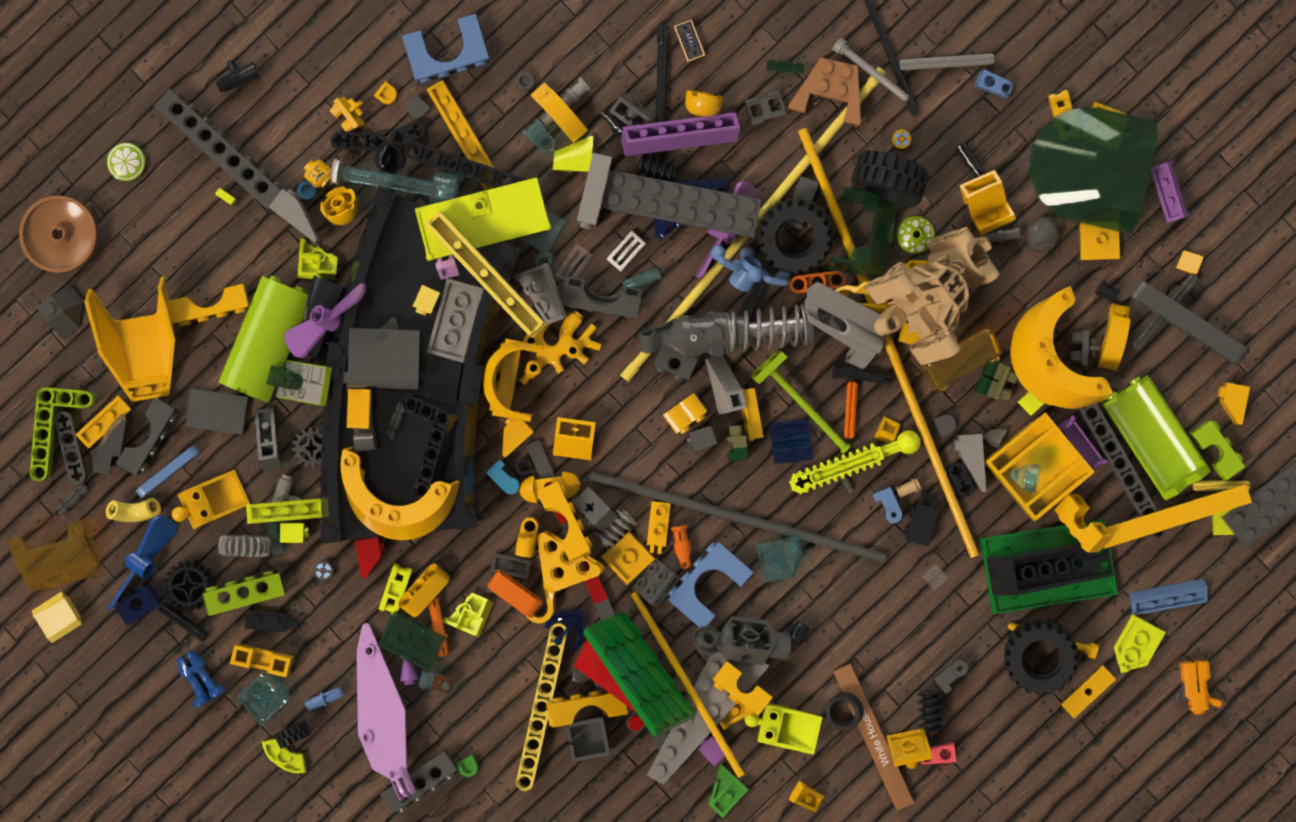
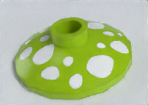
(906, 238)

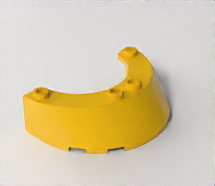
(1040, 367)
(391, 520)

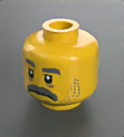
(317, 173)

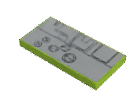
(314, 386)

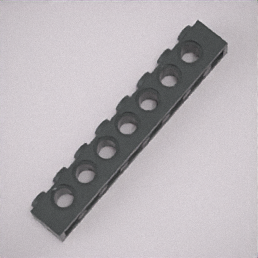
(167, 105)

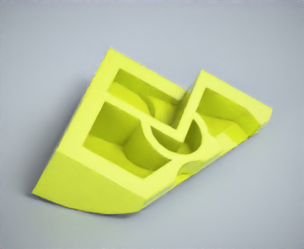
(574, 156)
(316, 262)
(471, 614)

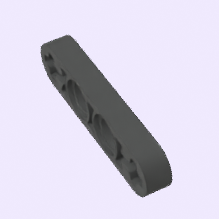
(67, 448)

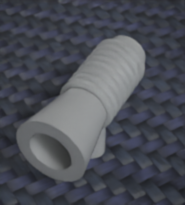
(283, 490)

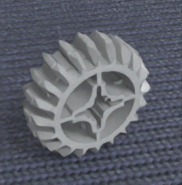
(244, 545)

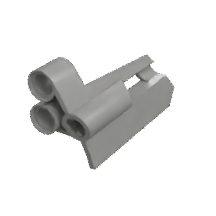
(860, 322)

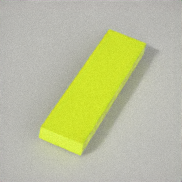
(283, 511)

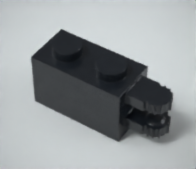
(922, 520)

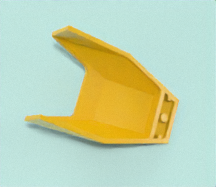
(137, 348)

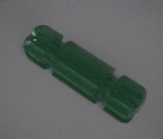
(785, 66)

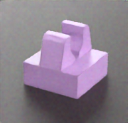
(447, 268)

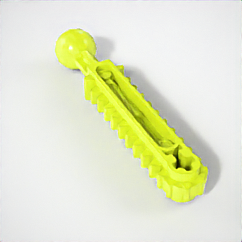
(907, 442)

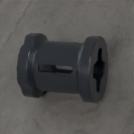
(1107, 291)

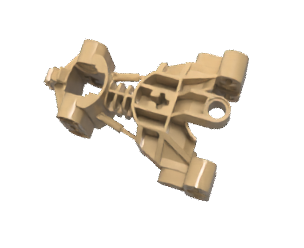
(934, 293)

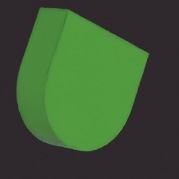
(468, 766)

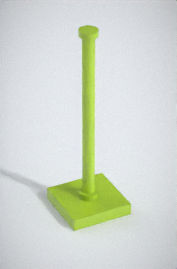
(769, 367)

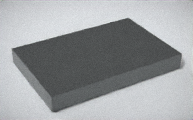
(217, 411)

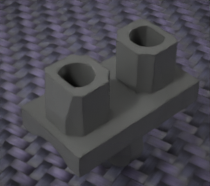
(1083, 339)

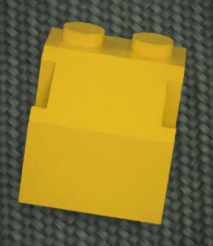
(987, 202)

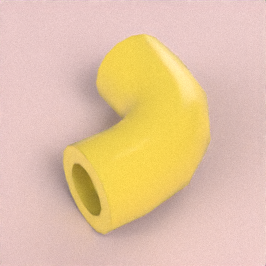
(133, 511)

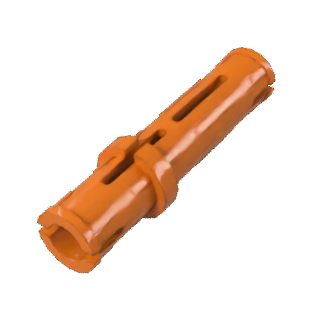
(438, 626)

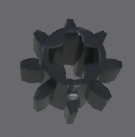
(799, 633)

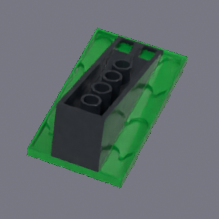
(1044, 569)

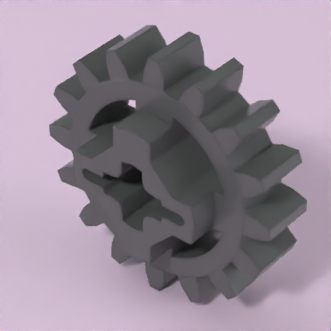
(304, 448)

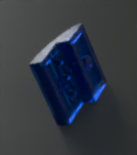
(790, 441)

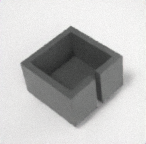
(588, 738)

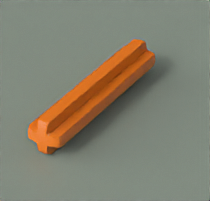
(850, 414)

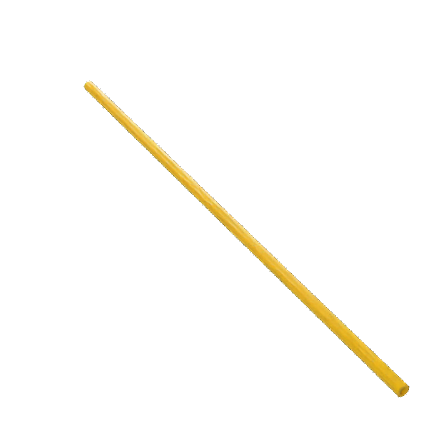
(892, 352)

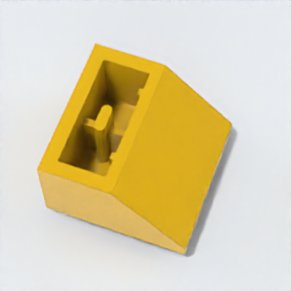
(574, 438)

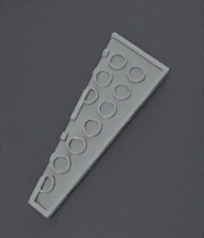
(688, 736)

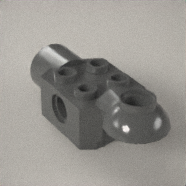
(744, 641)

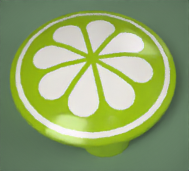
(126, 162)

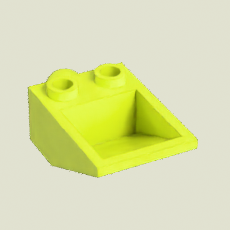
(790, 728)

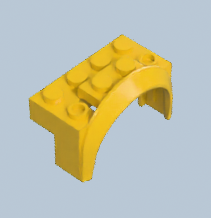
(501, 392)

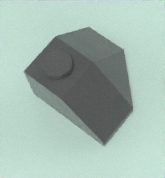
(63, 311)

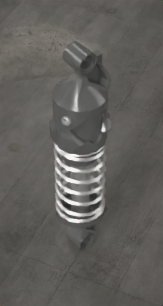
(722, 333)

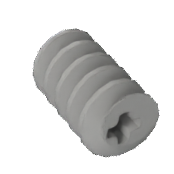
(616, 528)

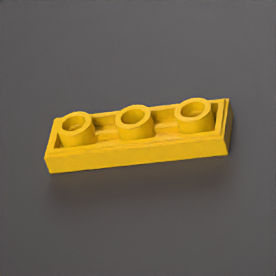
(1097, 682)

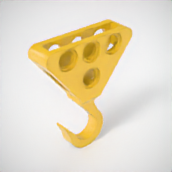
(573, 571)

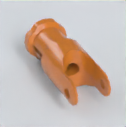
(682, 547)

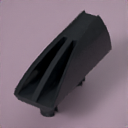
(325, 294)

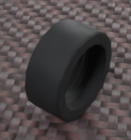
(836, 722)

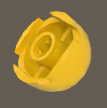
(703, 103)
(340, 206)

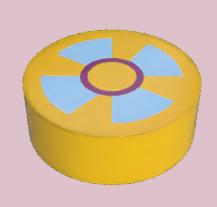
(901, 139)

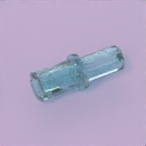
(643, 278)
(274, 535)

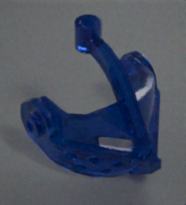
(574, 620)

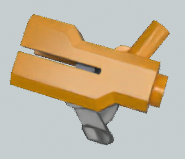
(1194, 686)

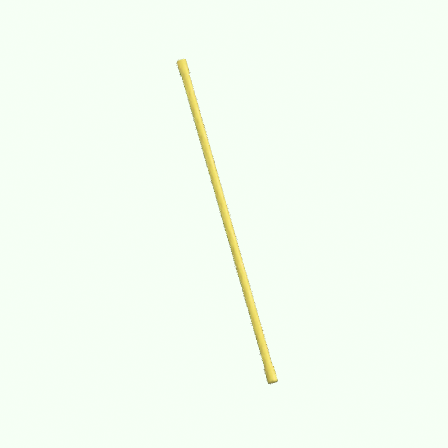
(871, 83)

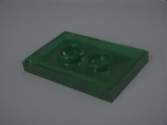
(411, 640)

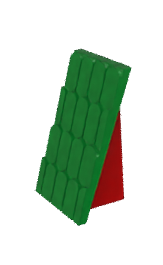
(629, 670)

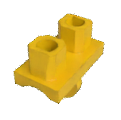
(350, 110)

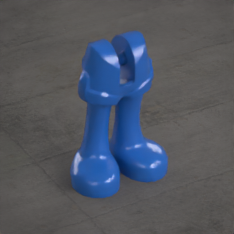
(190, 673)

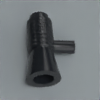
(237, 77)

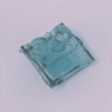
(264, 696)

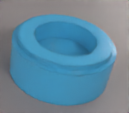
(306, 191)

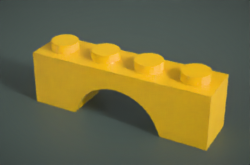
(233, 299)
(554, 500)
(562, 711)

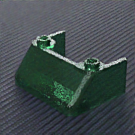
(871, 260)

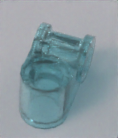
(538, 135)

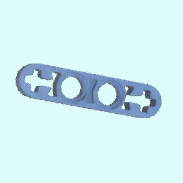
(167, 471)

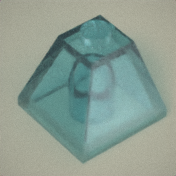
(779, 558)

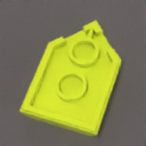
(1137, 644)

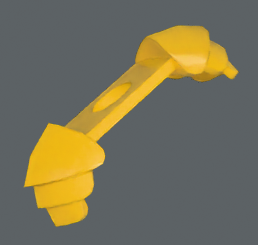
(530, 486)

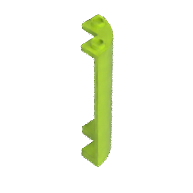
(262, 337)
(1156, 437)

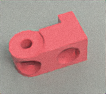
(942, 754)

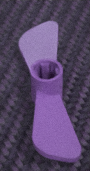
(744, 189)
(305, 336)

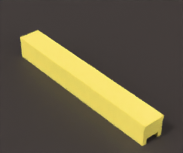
(486, 274)

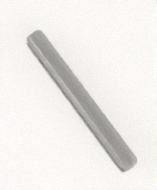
(948, 61)

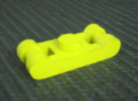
(395, 588)

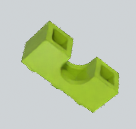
(1228, 462)

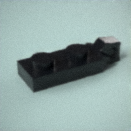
(269, 621)

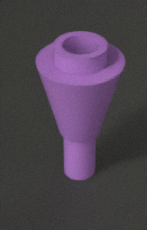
(408, 674)

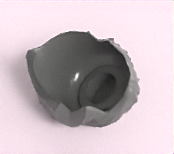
(1042, 233)

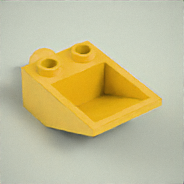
(214, 498)

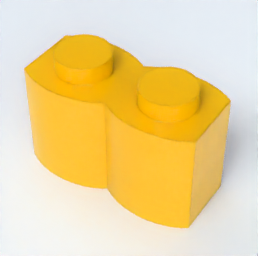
(685, 413)

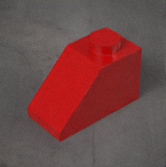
(369, 553)

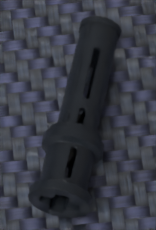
(851, 373)

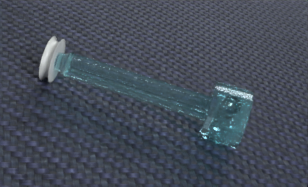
(442, 188)

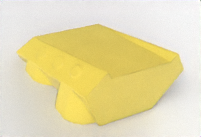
(57, 617)

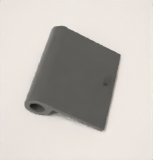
(383, 359)

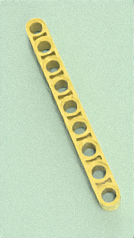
(532, 733)

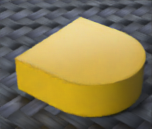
(386, 94)

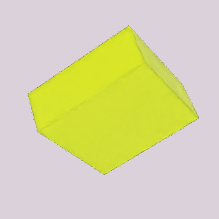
(226, 197)

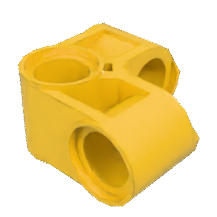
(527, 539)

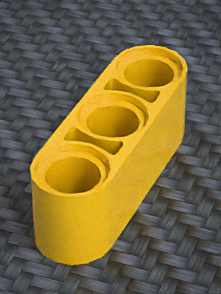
(424, 590)

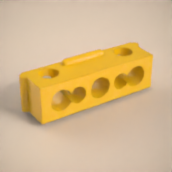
(751, 416)

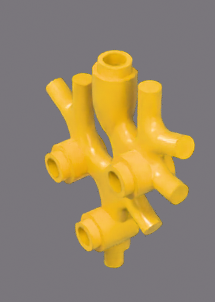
(553, 353)

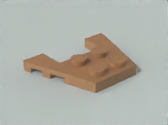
(835, 82)

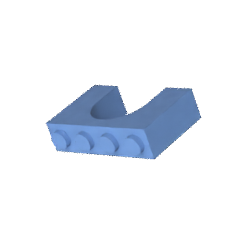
(473, 53)
(716, 559)

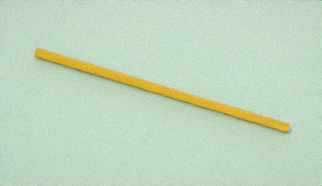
(687, 684)

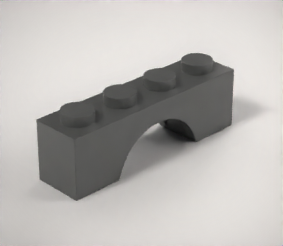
(579, 295)
(160, 416)

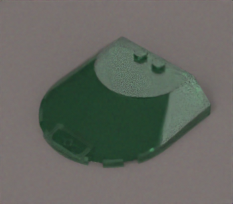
(1094, 166)

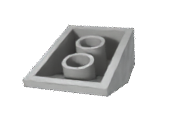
(294, 212)

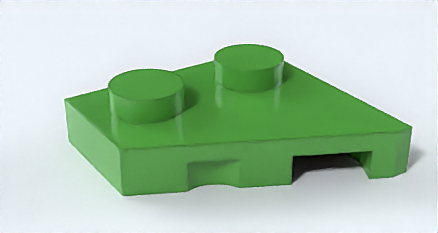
(726, 791)

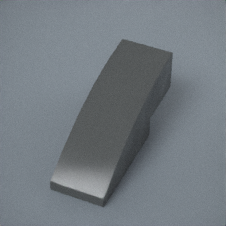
(109, 445)

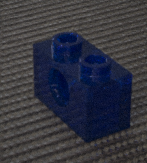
(129, 612)

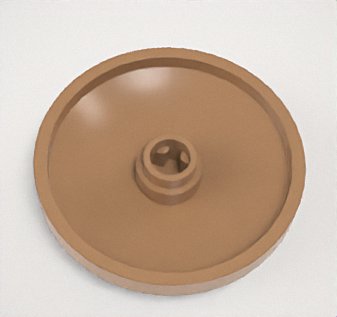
(58, 234)

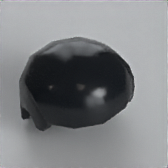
(388, 159)

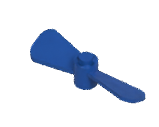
(156, 537)

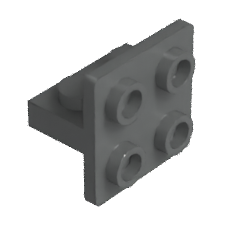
(656, 583)

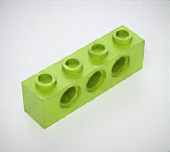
(273, 590)

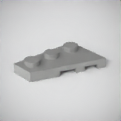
(542, 290)

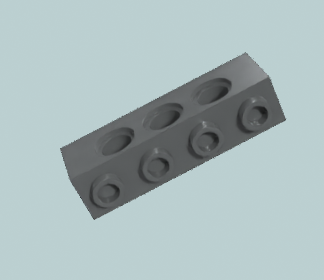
(442, 761)

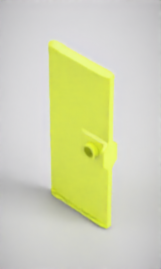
(488, 216)

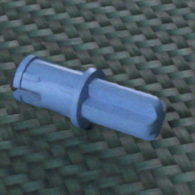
(323, 698)

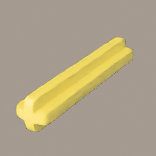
(1217, 485)

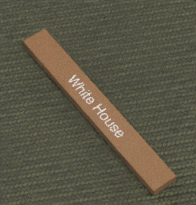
(875, 740)

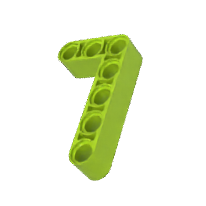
(49, 425)

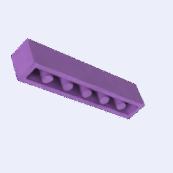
(680, 134)

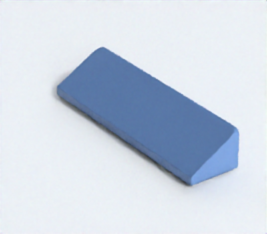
(1168, 597)

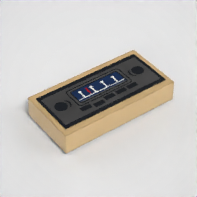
(689, 40)

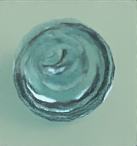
(1027, 477)

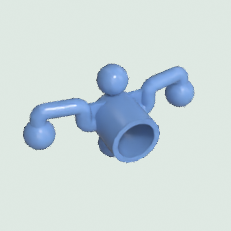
(748, 269)

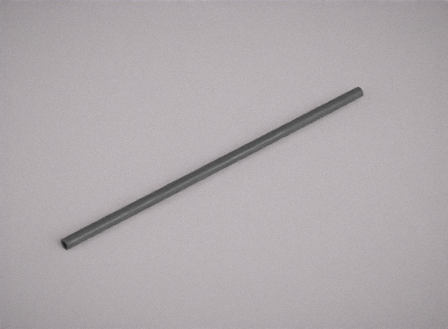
(738, 517)

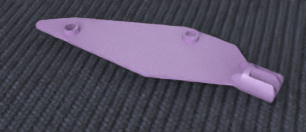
(381, 715)

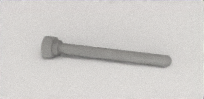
(842, 48)

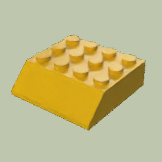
(1060, 464)

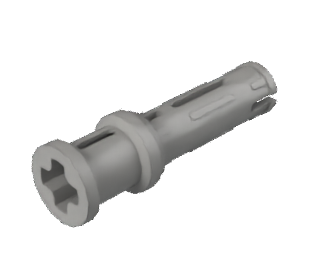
(572, 95)

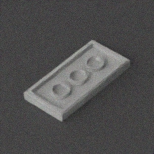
(455, 320)

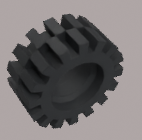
(292, 734)

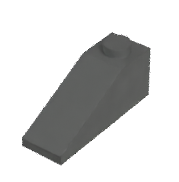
(267, 439)

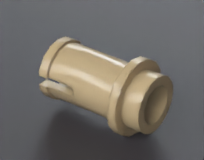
(908, 488)

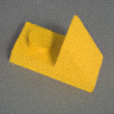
(806, 797)

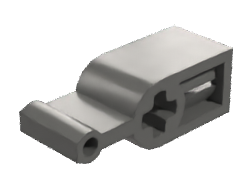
(805, 189)

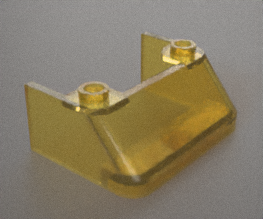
(974, 352)

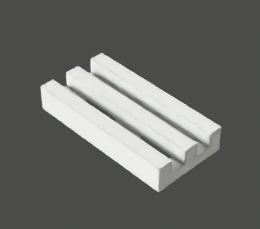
(637, 239)

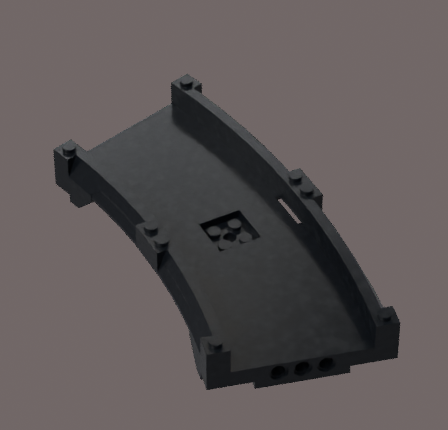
(394, 269)

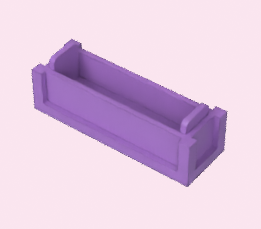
(1169, 191)
(1081, 442)

